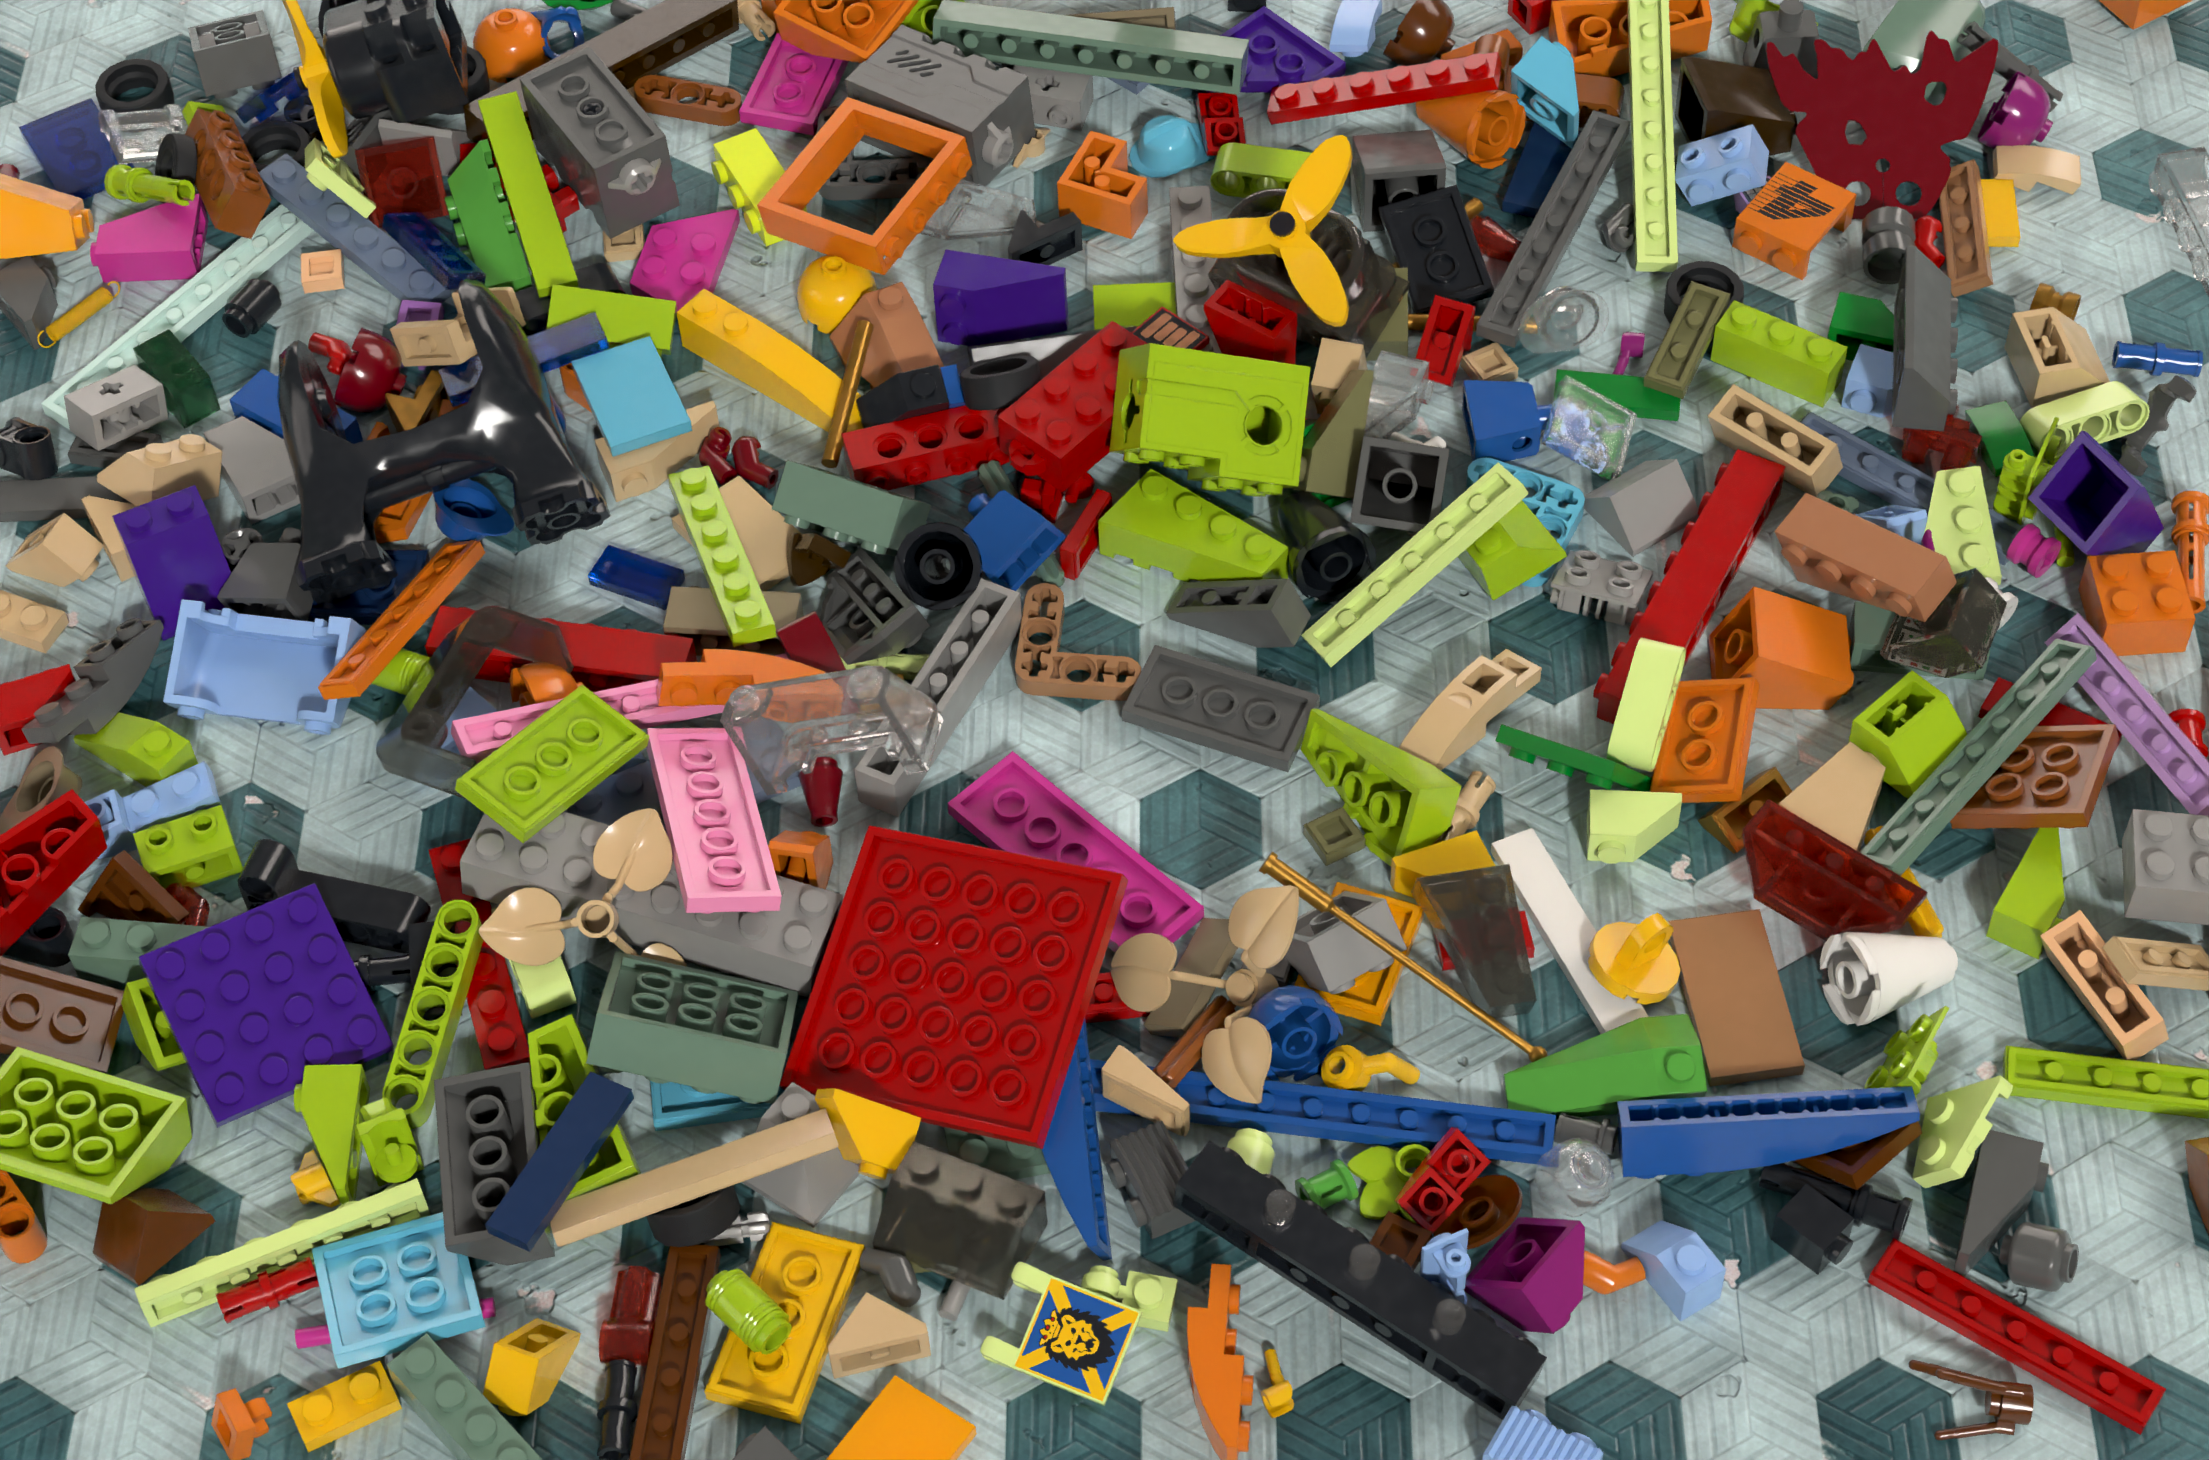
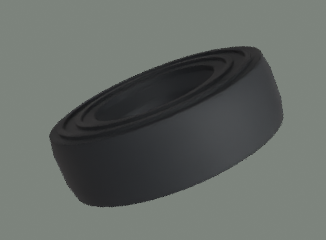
(177, 158)

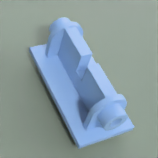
(1447, 1262)

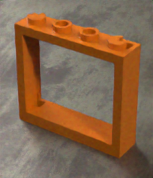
(852, 120)

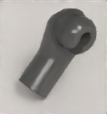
(1616, 229)
(895, 1273)

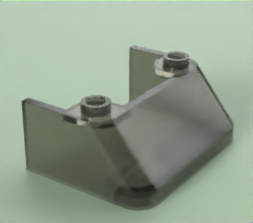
(419, 727)

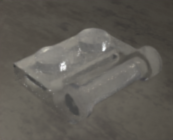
(138, 134)

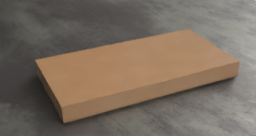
(1735, 998)

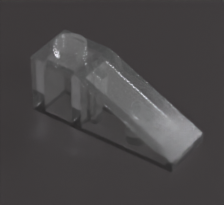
(977, 213)
(1396, 393)

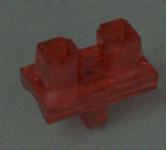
(1955, 442)

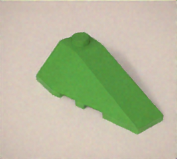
(1629, 1063)

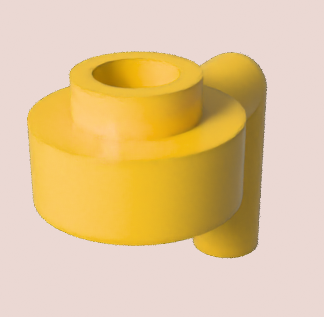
(1360, 1068)

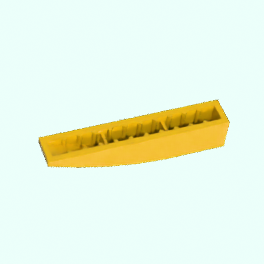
(761, 359)

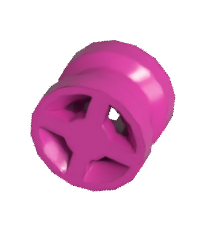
(2033, 550)

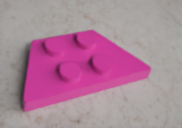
(684, 257)

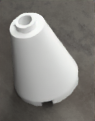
(1882, 972)

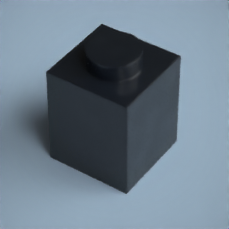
(1813, 1230)

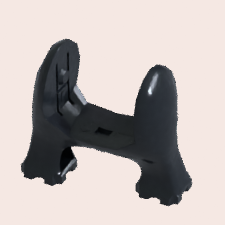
(501, 430)

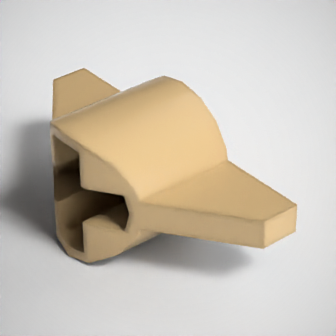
(1033, 148)

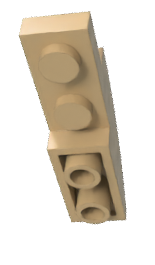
(1464, 707)

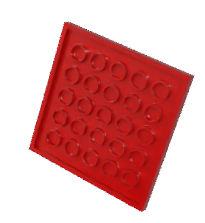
(957, 983)

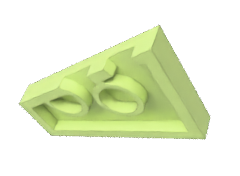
(1963, 522)

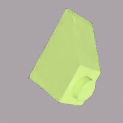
(1628, 823)

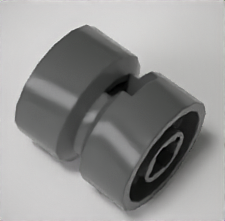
(1884, 243)

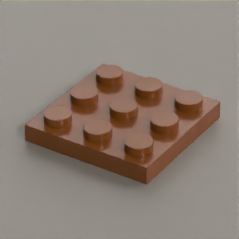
(2045, 781)

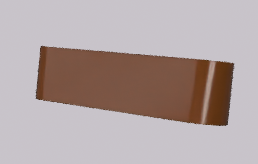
(1593, 92)

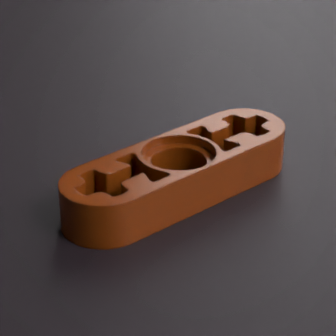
(662, 95)

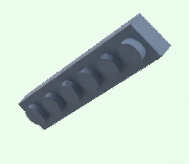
(351, 232)

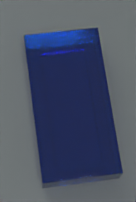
(635, 576)

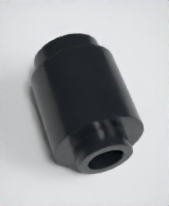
(251, 307)

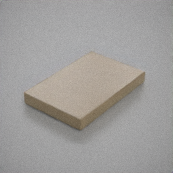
(759, 530)

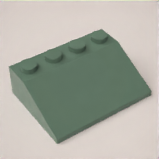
(693, 1028)

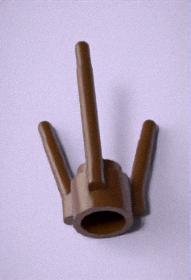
(2006, 1401)

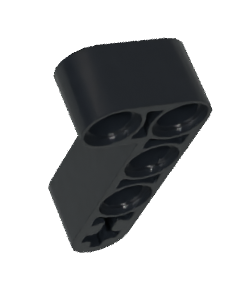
(360, 910)

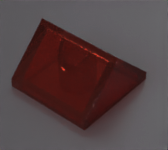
(403, 179)

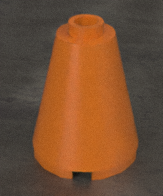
(1477, 124)

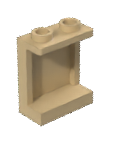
(445, 340)

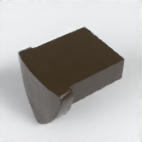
(812, 557)

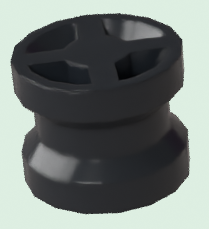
(302, 113)

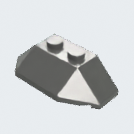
(868, 612)

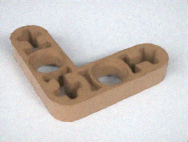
(1056, 665)

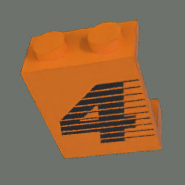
(1792, 218)

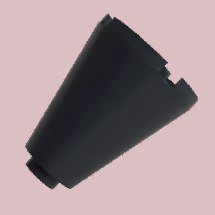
(1324, 548)
(923, 570)

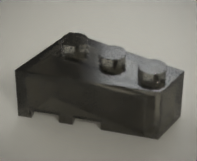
(1483, 934)

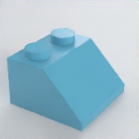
(1548, 89)

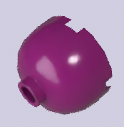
(2018, 115)

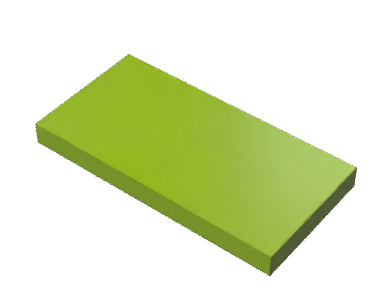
(552, 763)

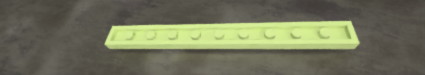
(1652, 136)

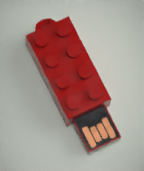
(1068, 416)

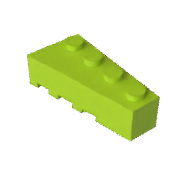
(1187, 535)
(557, 1071)

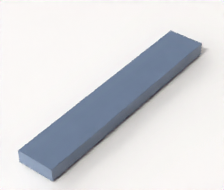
(1895, 479)

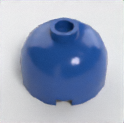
(1300, 1030)

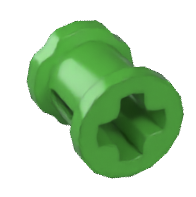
(1328, 1186)

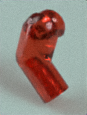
(192, 902)

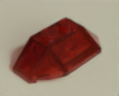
(1822, 879)

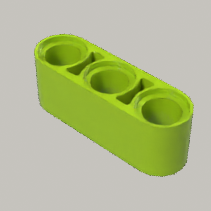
(1252, 168)

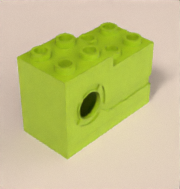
(1214, 414)

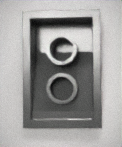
(234, 54)

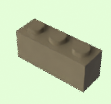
(695, 615)

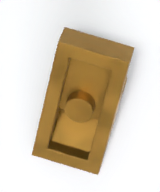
(425, 406)

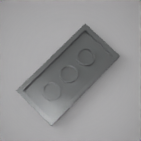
(1220, 708)

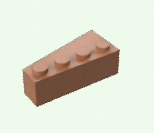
(1862, 560)

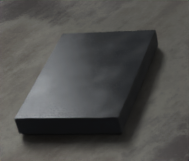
(1438, 247)

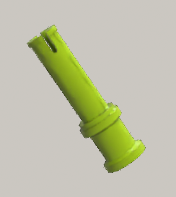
(141, 185)

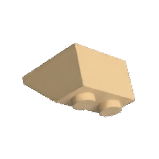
(165, 469)

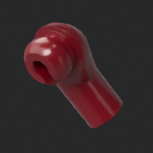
(715, 453)

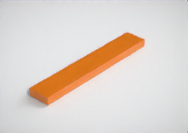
(401, 620)

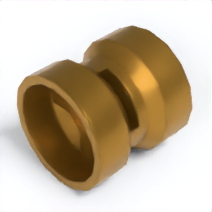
(2048, 297)

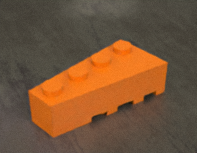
(1599, 38)

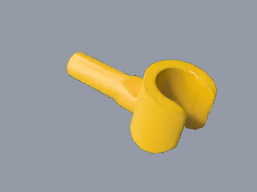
(1278, 1397)

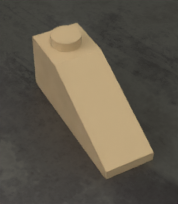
(649, 466)

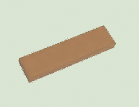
(1965, 230)

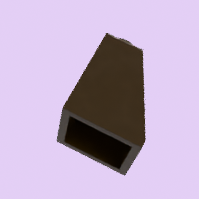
(1728, 96)

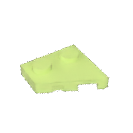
(337, 176)
(1954, 1129)

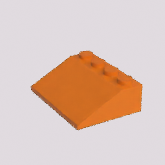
(840, 27)

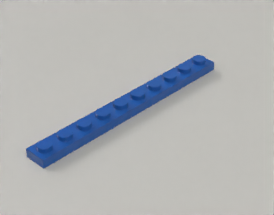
(1358, 1116)

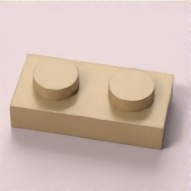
(30, 622)

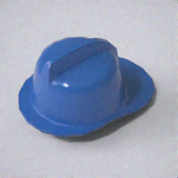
(470, 512)

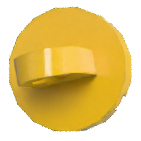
(1635, 959)

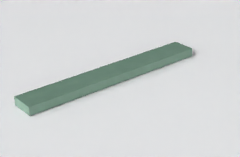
(1979, 755)

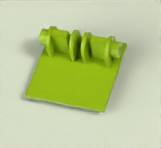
(2022, 475)
(1909, 1055)

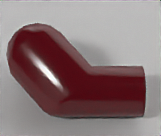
(748, 465)

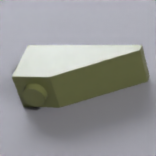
(1335, 441)

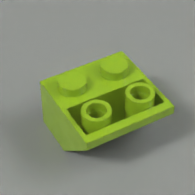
(1909, 732)

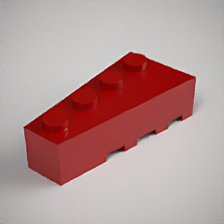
(43, 860)

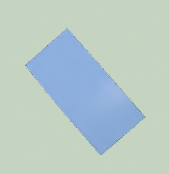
(1355, 27)

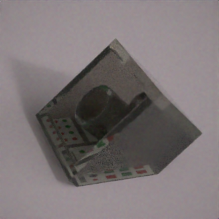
(1954, 635)

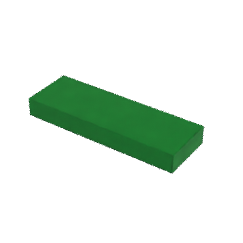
(1629, 393)

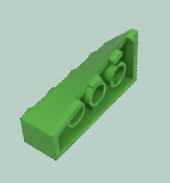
(486, 221)

